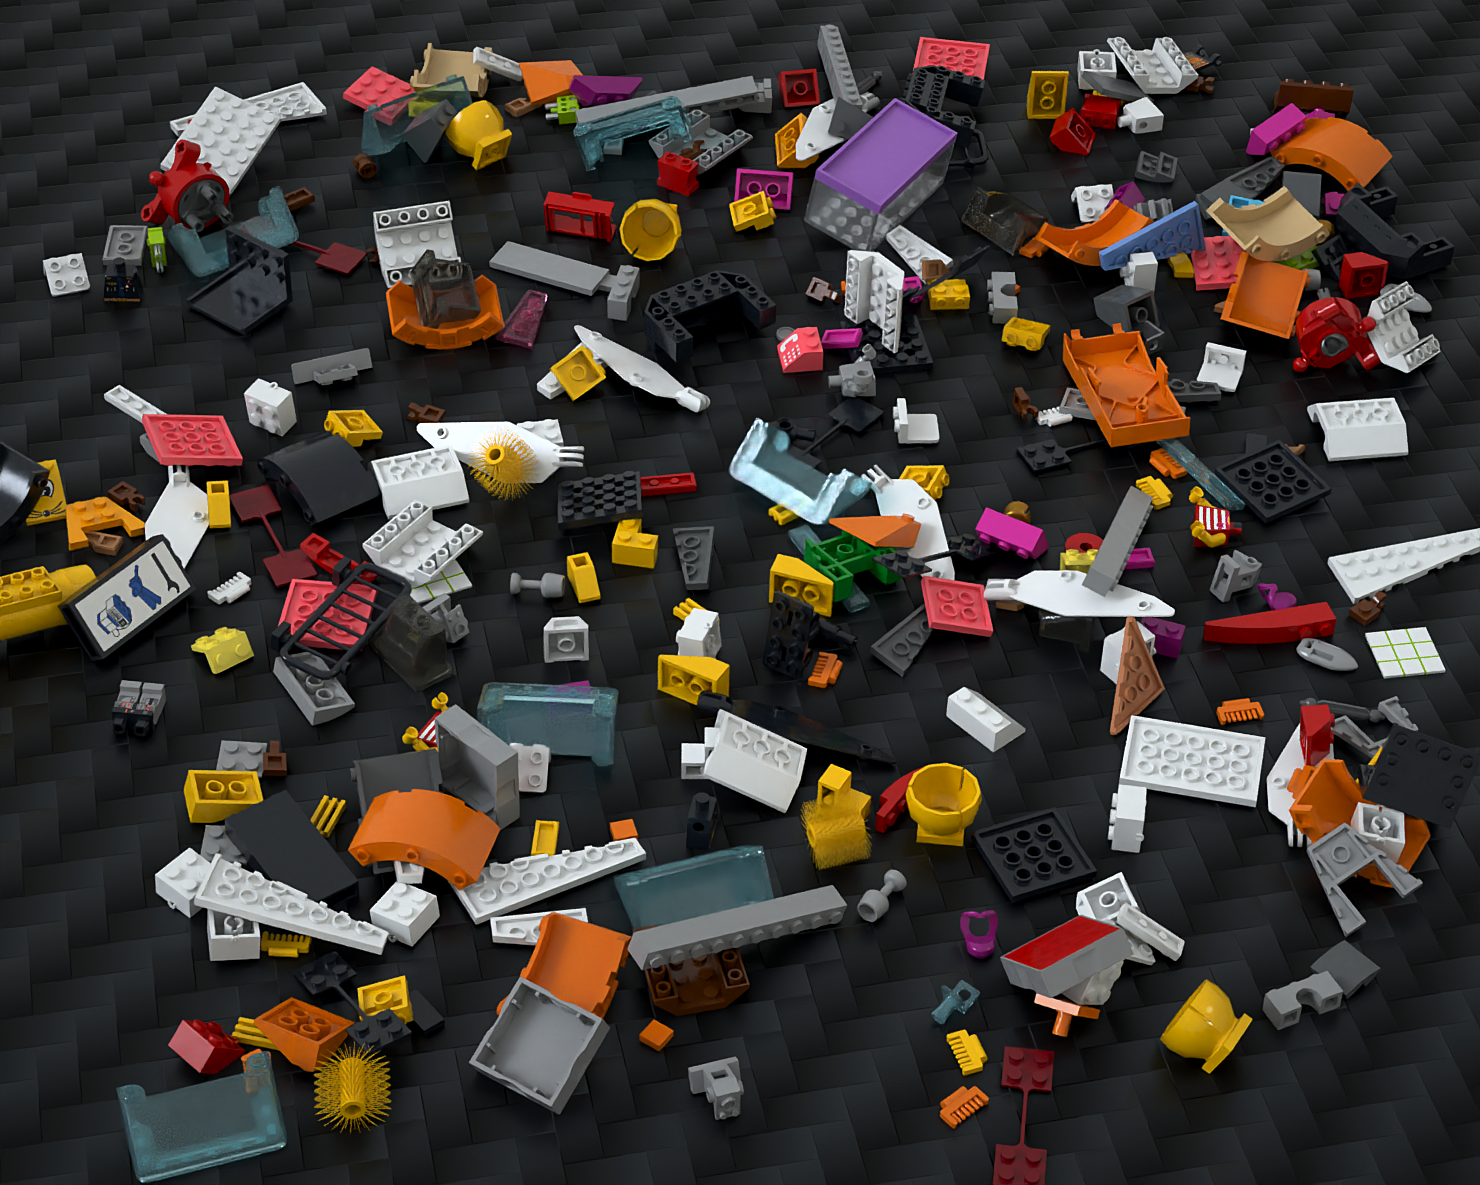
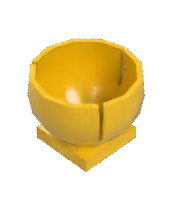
(479, 134)
(651, 228)
(941, 804)
(1205, 1027)

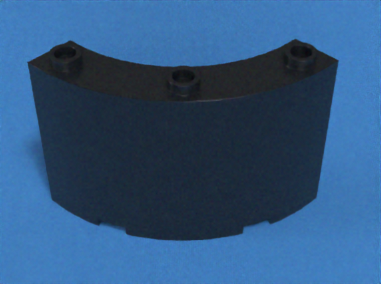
(321, 475)
(20, 489)

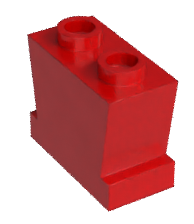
(1100, 111)
(678, 173)

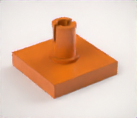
(1065, 1010)

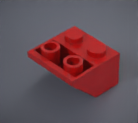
(205, 1046)

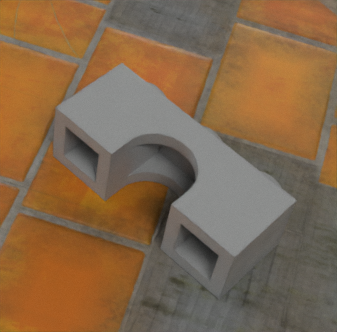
(623, 289)
(1002, 306)
(1318, 991)

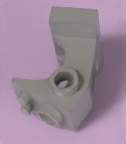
(1242, 574)
(451, 620)
(723, 1092)

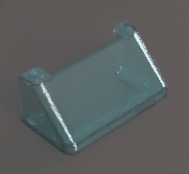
(644, 118)
(388, 121)
(210, 254)
(789, 481)
(557, 716)
(695, 886)
(203, 1122)

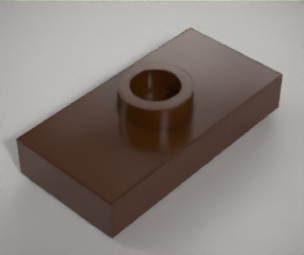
(299, 198)

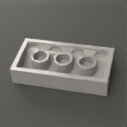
(315, 697)

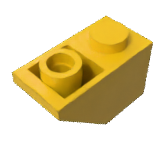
(218, 504)
(583, 577)

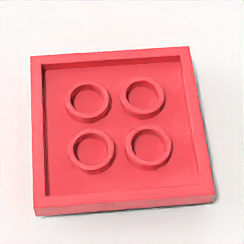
(377, 88)
(956, 606)

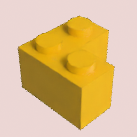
(632, 546)
(838, 781)

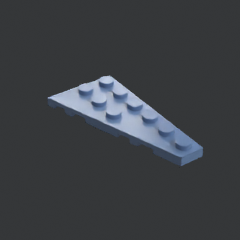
(1165, 238)

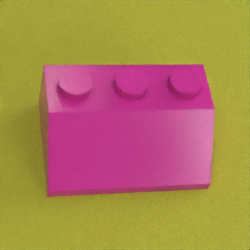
(1276, 130)
(774, 184)
(1011, 534)

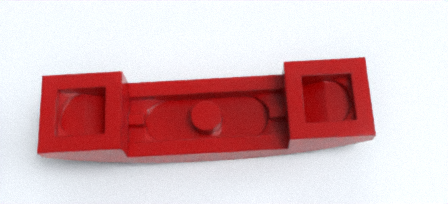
(320, 552)

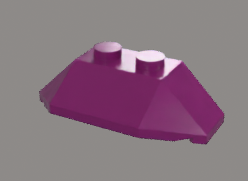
(603, 90)

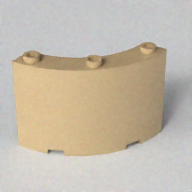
(445, 63)
(1272, 229)

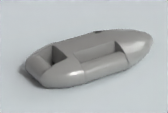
(1419, 304)
(1326, 655)

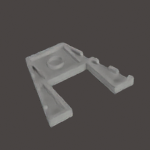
(1353, 735)
(1342, 856)

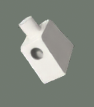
(1141, 117)

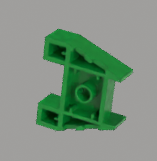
(846, 556)

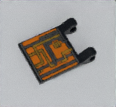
(1197, 61)

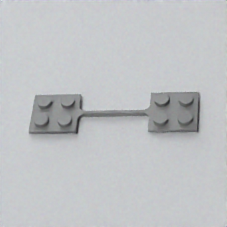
(232, 757)

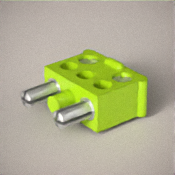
(563, 109)
(157, 249)

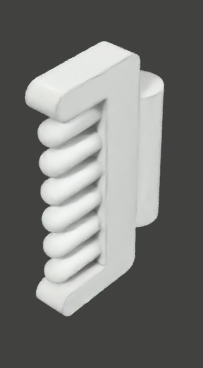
(1053, 418)
(232, 590)

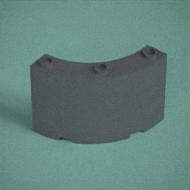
(394, 773)

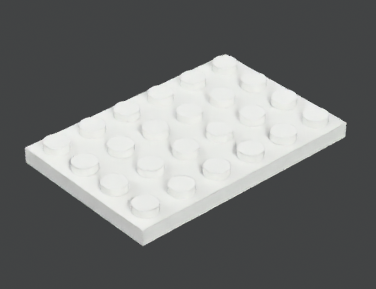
(228, 134)
(1192, 761)

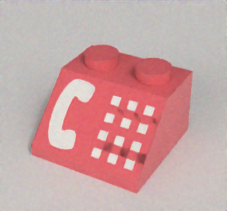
(801, 351)

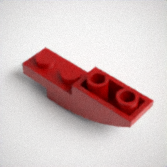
(893, 802)

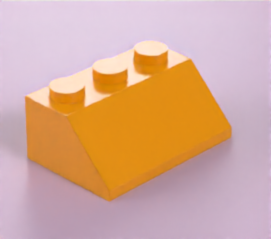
(785, 144)

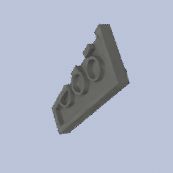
(847, 119)
(1258, 176)
(695, 554)
(903, 642)

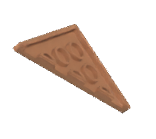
(1137, 678)

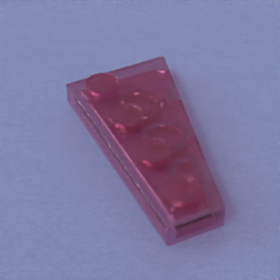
(524, 320)

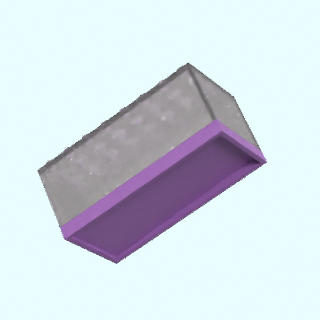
(880, 176)

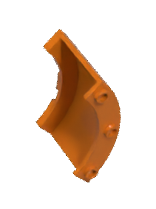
(1337, 149)
(1088, 240)
(1265, 296)
(407, 325)
(1332, 799)
(426, 831)
(577, 962)

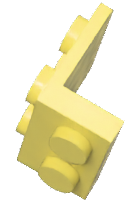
(1076, 561)
(224, 648)

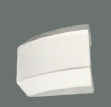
(566, 639)
(1105, 898)

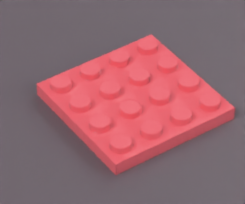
(954, 55)
(1217, 264)
(191, 440)
(308, 595)

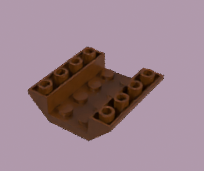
(1312, 96)
(698, 982)

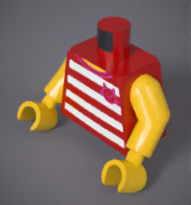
(1210, 524)
(426, 737)

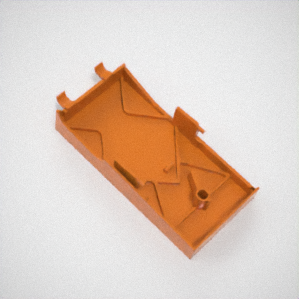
(1123, 387)

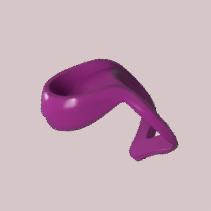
(1277, 601)
(981, 946)

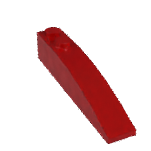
(1273, 626)

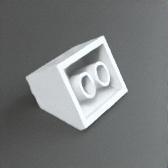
(982, 719)

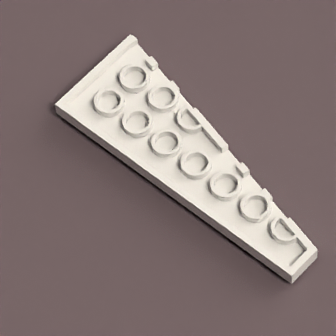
(288, 103)
(1383, 567)
(536, 877)
(252, 897)

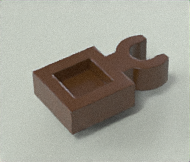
(126, 494)

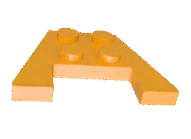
(95, 516)

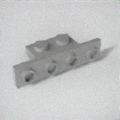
(332, 367)

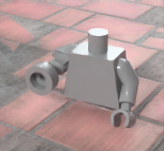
(856, 378)

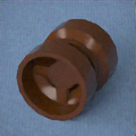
(365, 165)

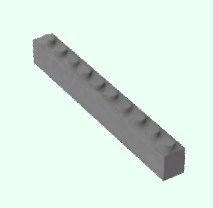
(837, 66)
(707, 98)
(1119, 542)
(736, 927)

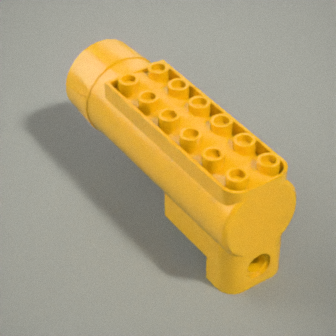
(32, 598)

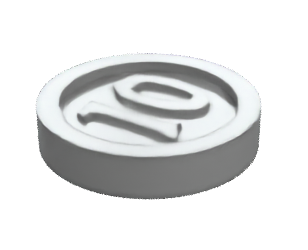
(784, 332)

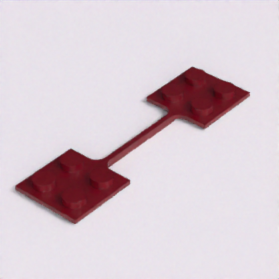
(336, 257)
(285, 566)
(1028, 1072)

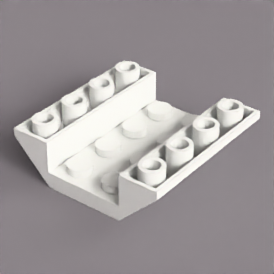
(1156, 71)
(407, 233)
(875, 293)
(1394, 334)
(1361, 428)
(425, 475)
(417, 545)
(755, 762)

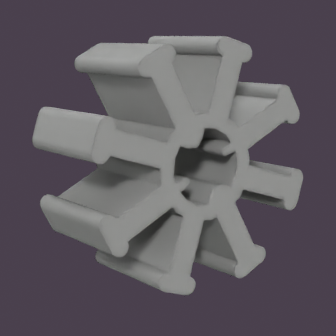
(1155, 209)

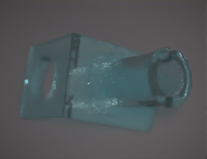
(954, 1001)

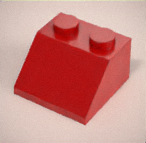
(799, 88)
(1072, 133)
(1362, 275)
(1316, 733)

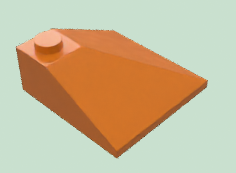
(548, 80)
(882, 530)
(303, 1032)

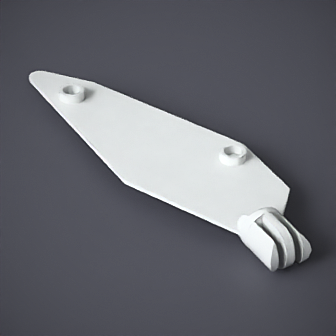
(815, 133)
(641, 371)
(463, 437)
(907, 497)
(180, 514)
(1065, 595)
(1277, 781)

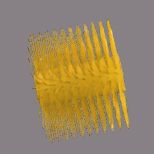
(502, 464)
(835, 830)
(352, 1088)

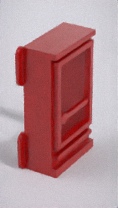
(579, 204)

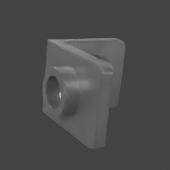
(1153, 335)

